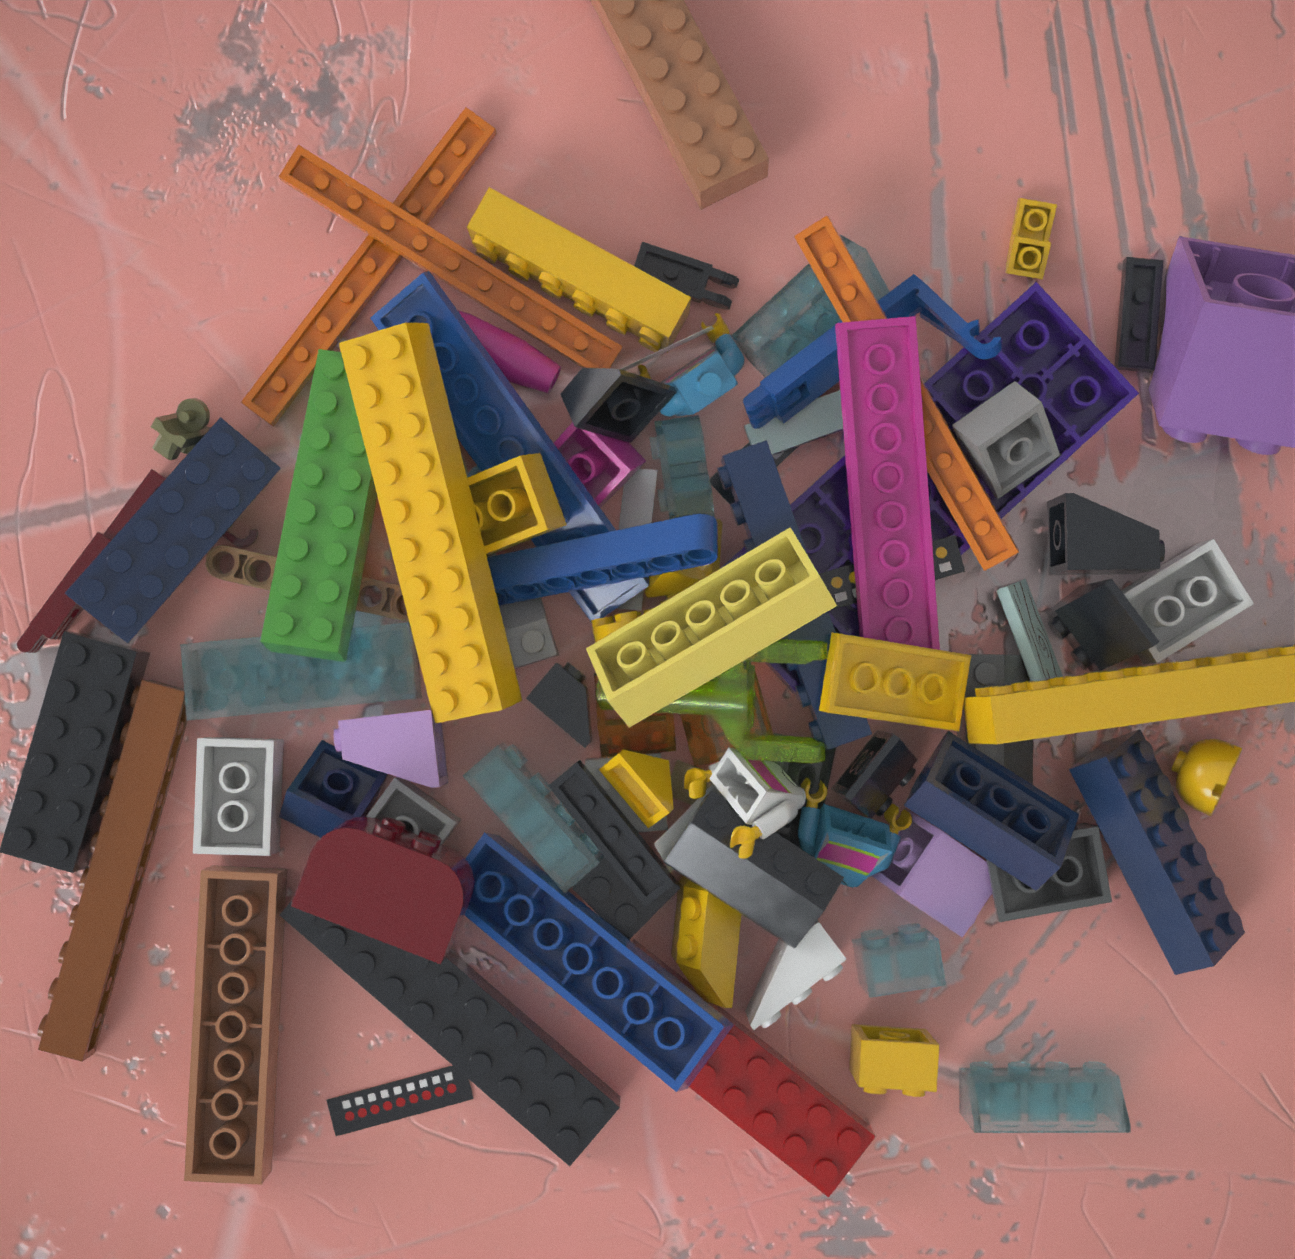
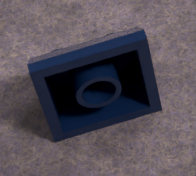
(330, 791)

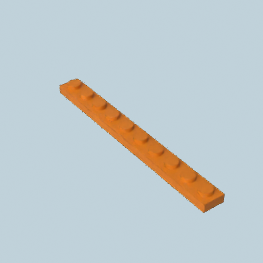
(448, 260)
(366, 270)
(944, 456)

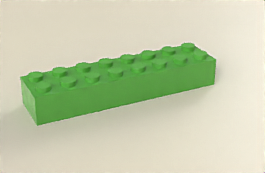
(323, 526)

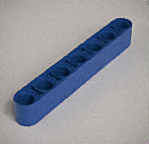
(605, 558)

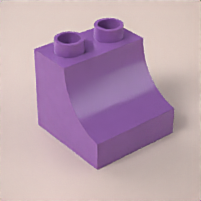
(1228, 346)

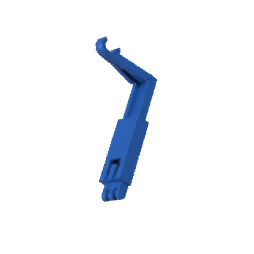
(816, 366)

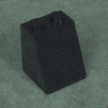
(1098, 540)

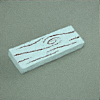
(1029, 631)

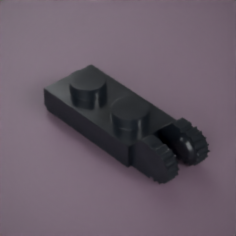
(685, 274)

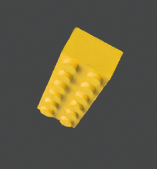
(578, 271)

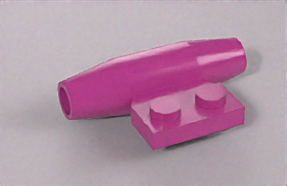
(514, 356)

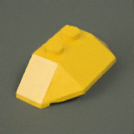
(706, 942)

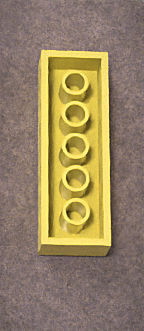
(709, 627)

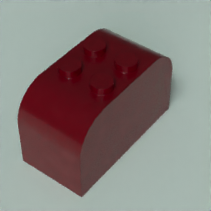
(388, 885)

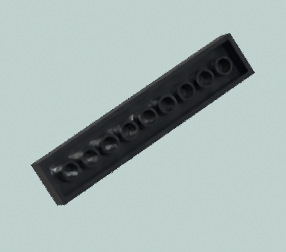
(476, 1034)

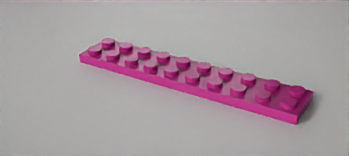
(887, 480)

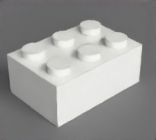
(1187, 598)
(238, 796)

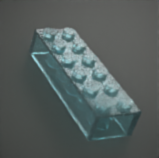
(248, 679)

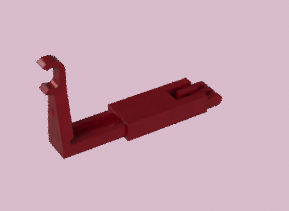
(59, 609)

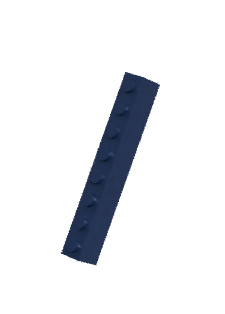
(765, 513)

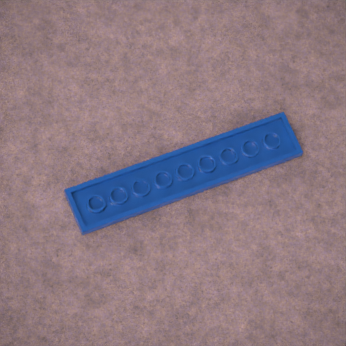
(499, 426)

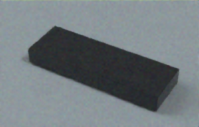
(1138, 314)

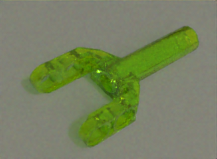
(731, 703)

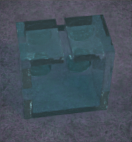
(898, 961)

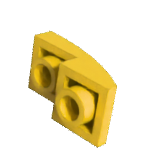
(1030, 238)

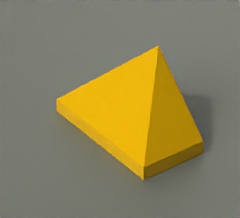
(642, 783)

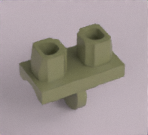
(181, 429)

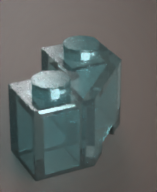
(683, 467)

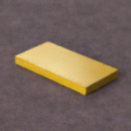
(894, 682)

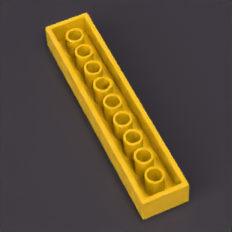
(431, 521)
(1130, 696)

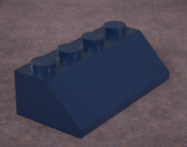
(993, 811)

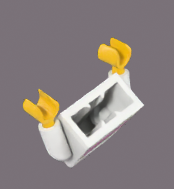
(755, 790)

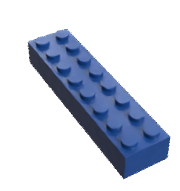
(592, 964)

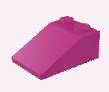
(599, 461)

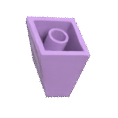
(396, 744)
(938, 875)

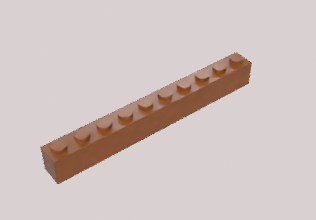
(115, 871)

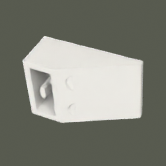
(792, 973)

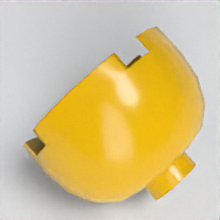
(1205, 773)

